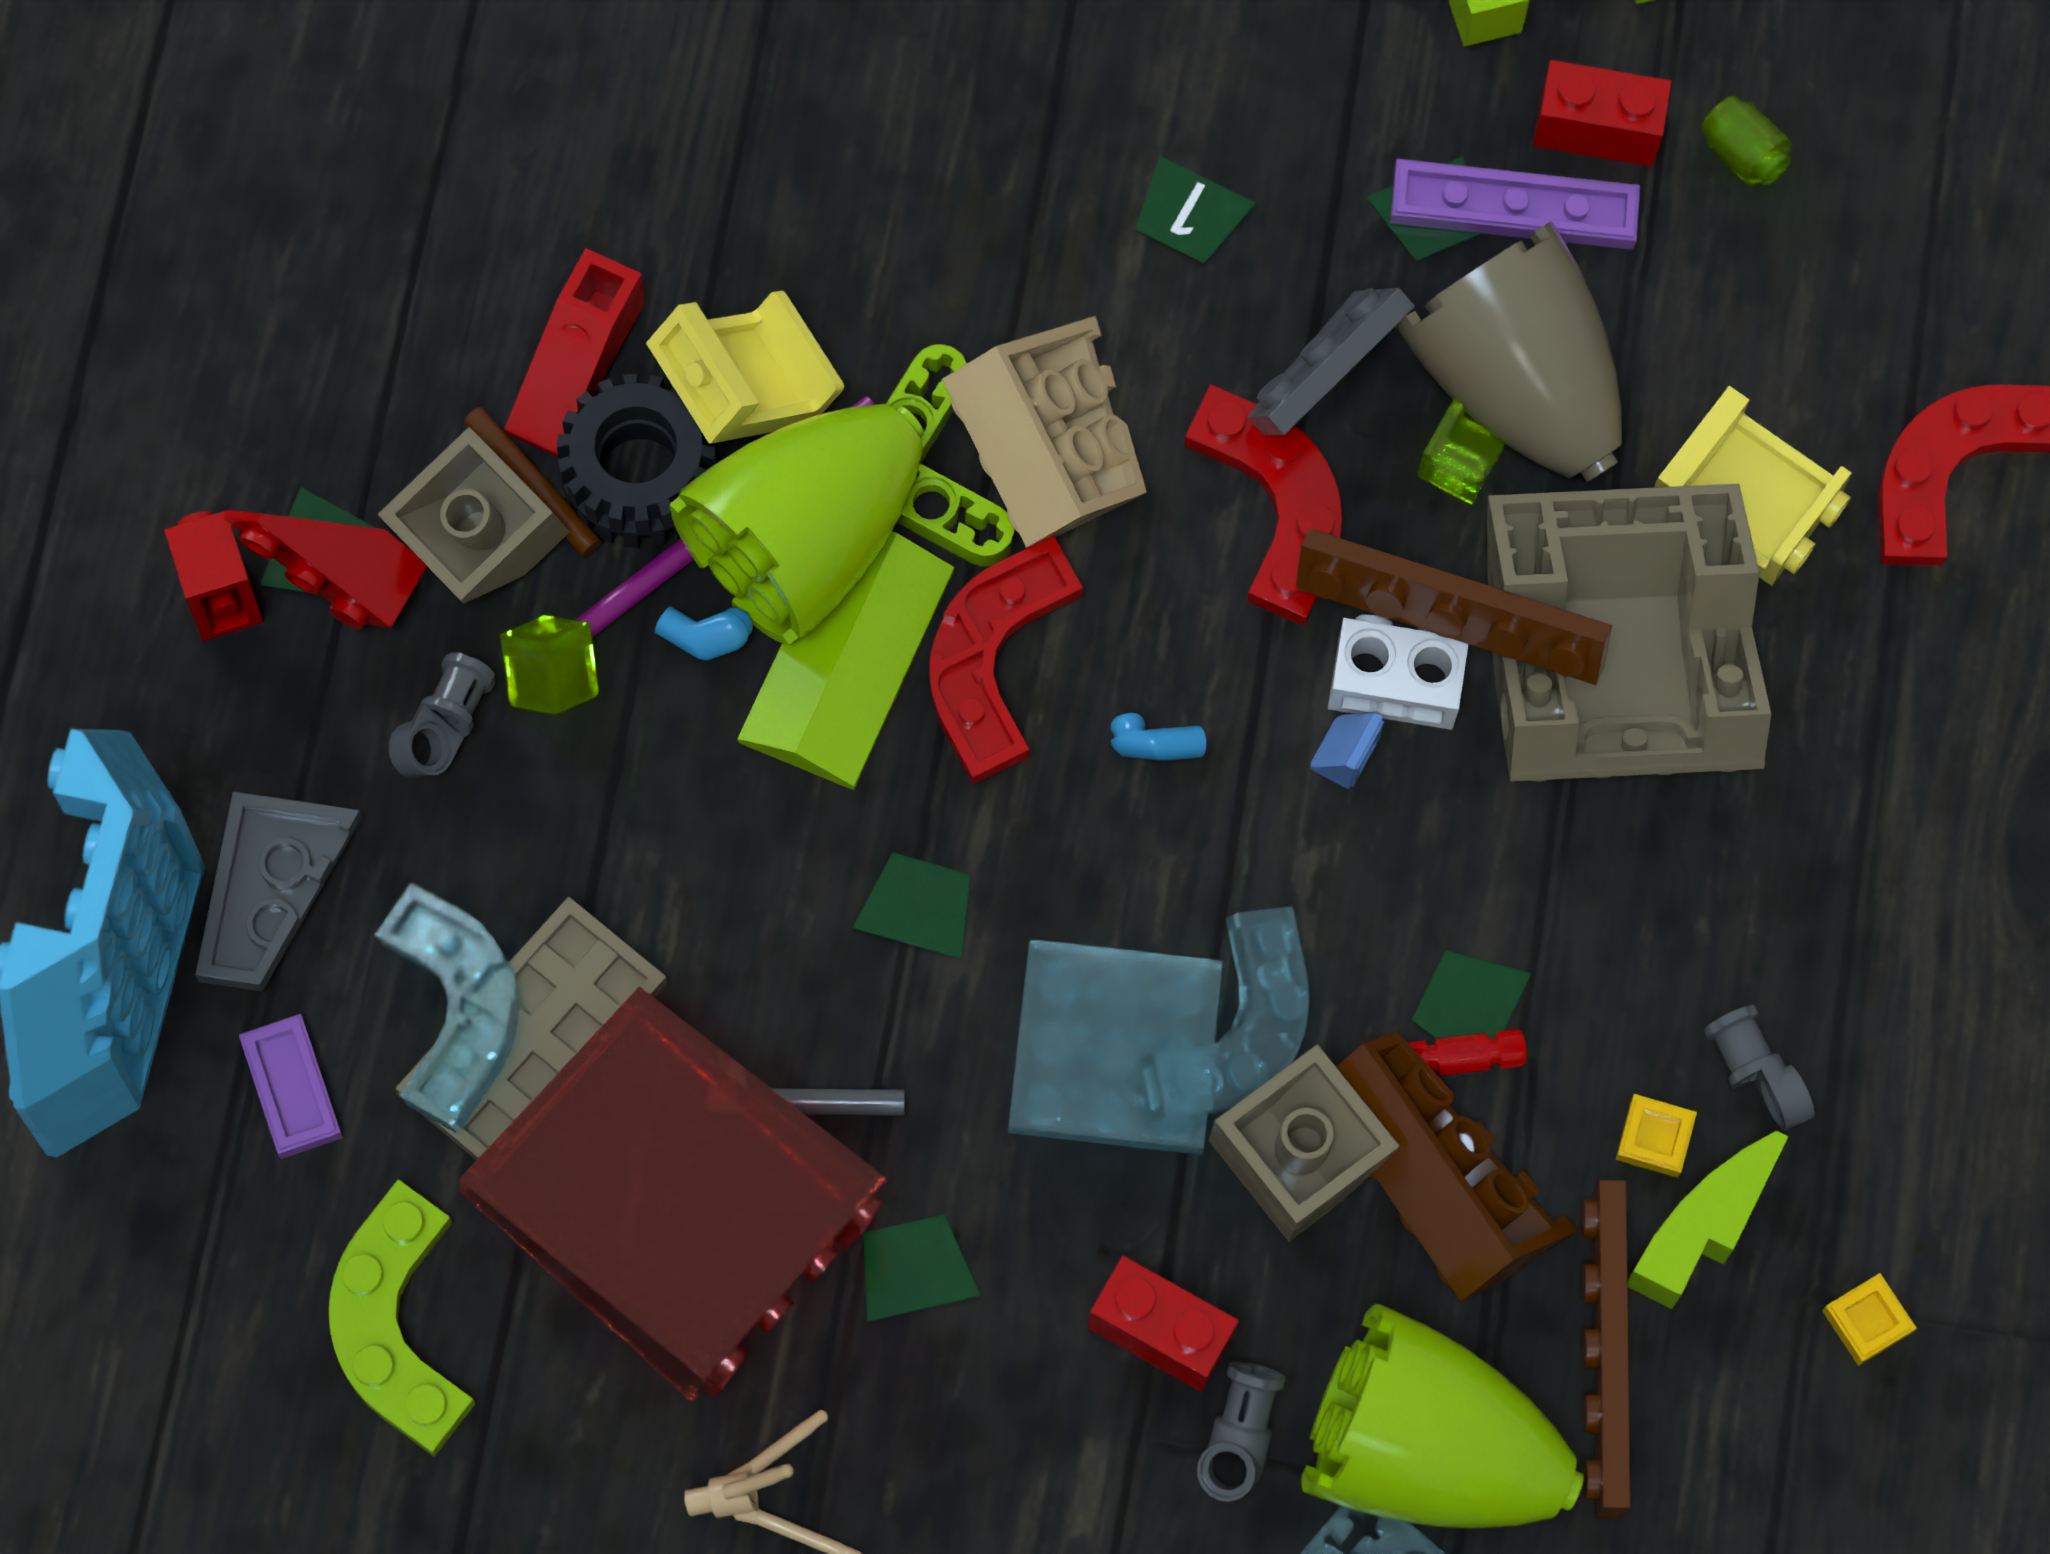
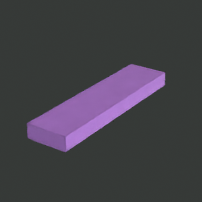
(1514, 203)

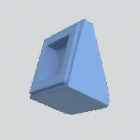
(1348, 747)

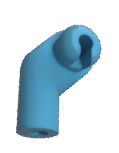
(708, 637)
(1155, 744)

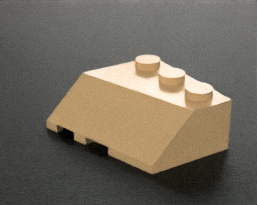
(1048, 430)

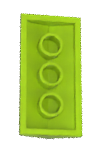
(841, 679)

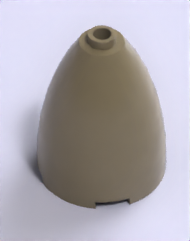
(1527, 356)

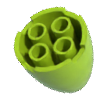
(801, 512)
(1434, 1435)

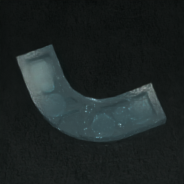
(479, 1005)
(1264, 1032)

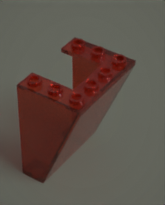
(673, 1192)

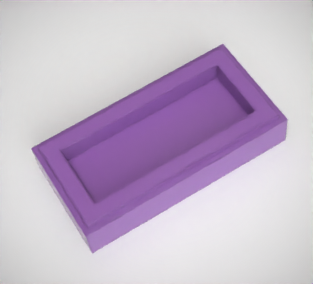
(290, 1086)

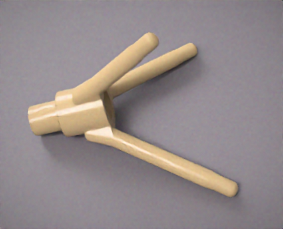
(738, 1494)

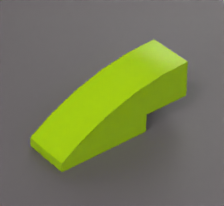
(1705, 1222)

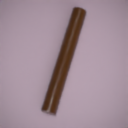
(580, 534)

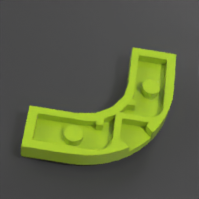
(367, 1315)

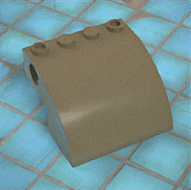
(1681, 656)

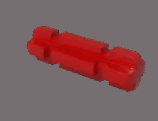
(1473, 1052)

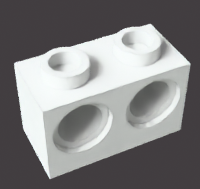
(1396, 688)

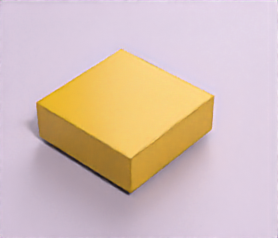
(1656, 1135)
(1869, 1319)

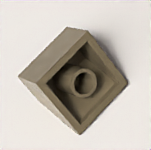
(473, 519)
(1302, 1142)

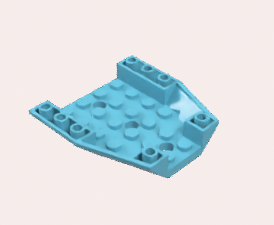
(93, 1002)

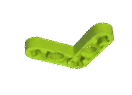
(979, 510)

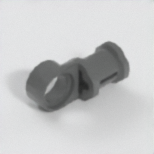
(443, 716)
(1753, 1062)
(1242, 1428)

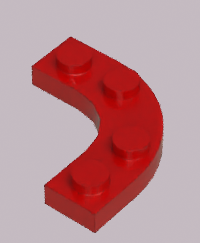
(1933, 446)
(1293, 478)
(969, 641)

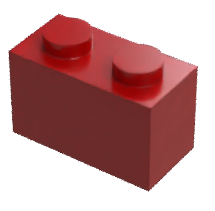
(1601, 113)
(213, 574)
(1162, 1323)

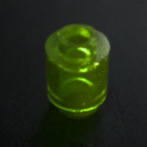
(1747, 141)

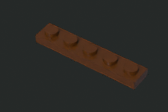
(1453, 606)
(1606, 1350)

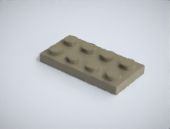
(568, 987)

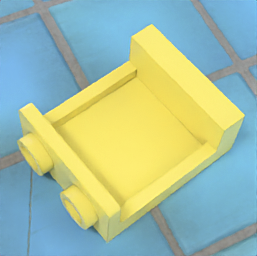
(745, 369)
(1779, 486)

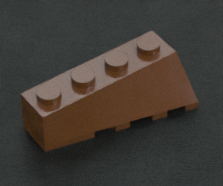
(1445, 1178)

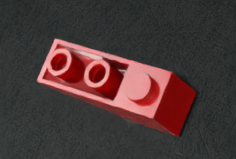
(576, 347)
(351, 566)

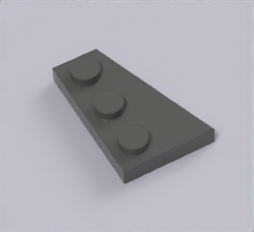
(1328, 357)
(266, 882)

